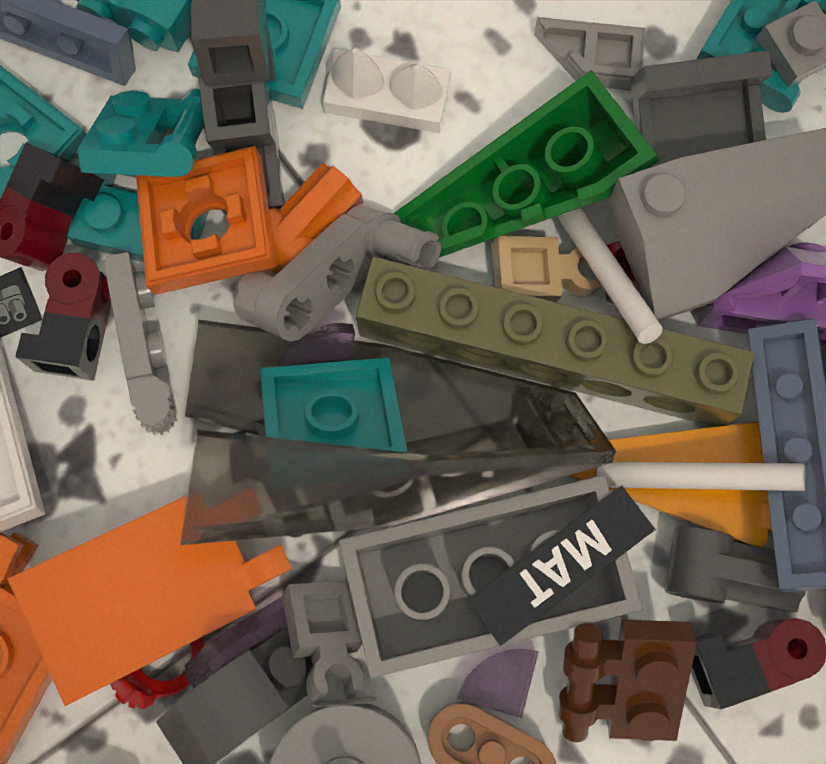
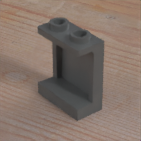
(700, 104)

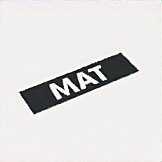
(560, 565)

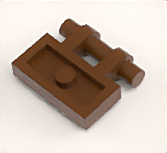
(648, 680)

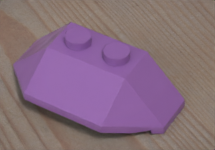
(777, 292)

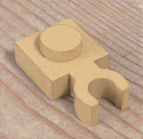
(537, 269)

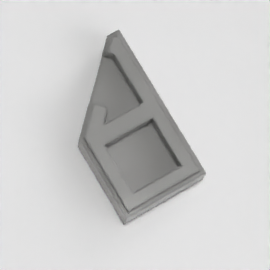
(606, 49)

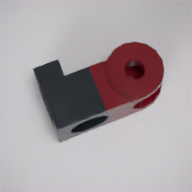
(41, 206)
(71, 322)
(769, 660)

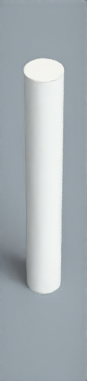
(611, 276)
(705, 475)

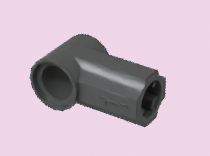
(715, 569)

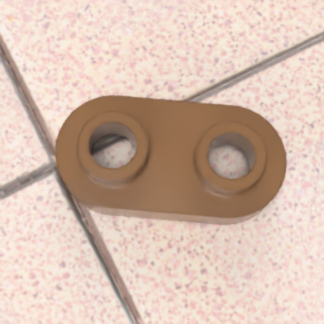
(493, 738)

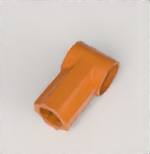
(310, 211)

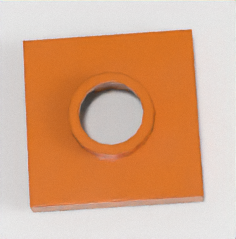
(172, 204)

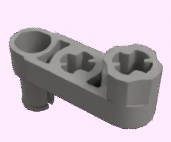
(308, 291)

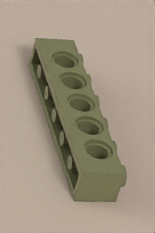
(552, 343)

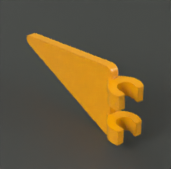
(733, 512)

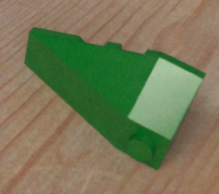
(535, 171)

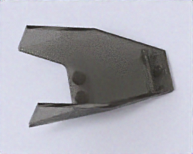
(462, 425)

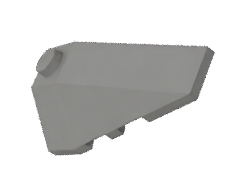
(716, 216)

